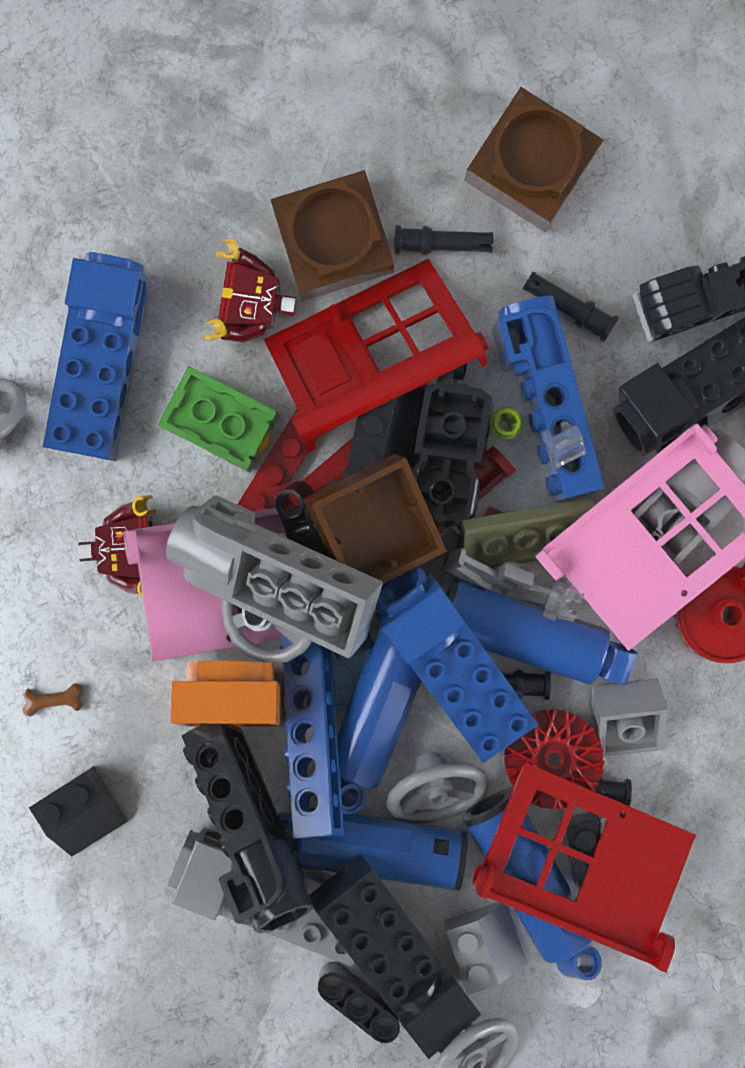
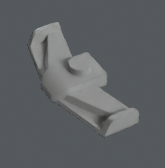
(505, 579)

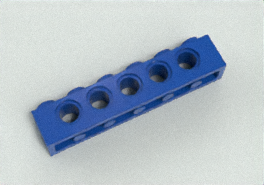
(323, 747)

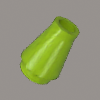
(513, 420)

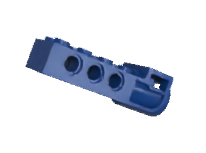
(96, 355)
(547, 370)
(452, 663)

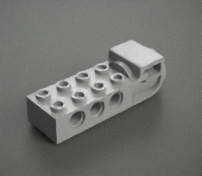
(692, 488)
(273, 575)
(200, 891)

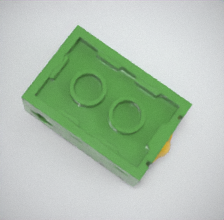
(219, 419)

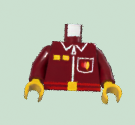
(248, 297)
(109, 544)

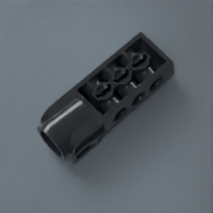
(690, 390)
(265, 877)
(394, 956)

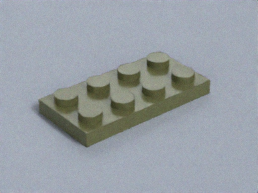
(518, 534)

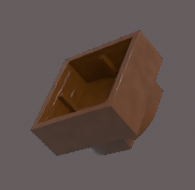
(533, 159)
(333, 235)
(376, 520)

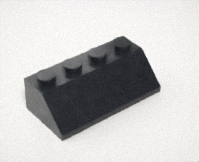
(387, 432)

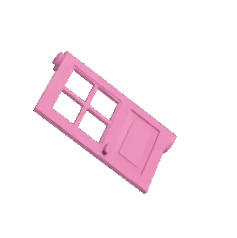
(623, 566)
(177, 614)

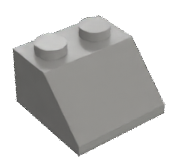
(629, 716)
(485, 946)

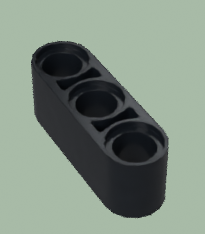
(363, 1017)

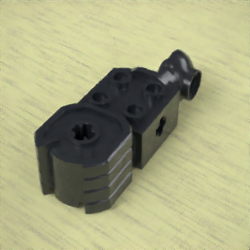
(690, 298)
(451, 447)

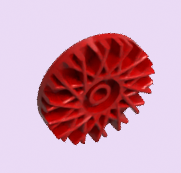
(703, 624)
(568, 737)

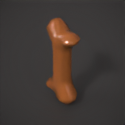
(69, 697)

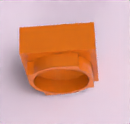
(228, 694)

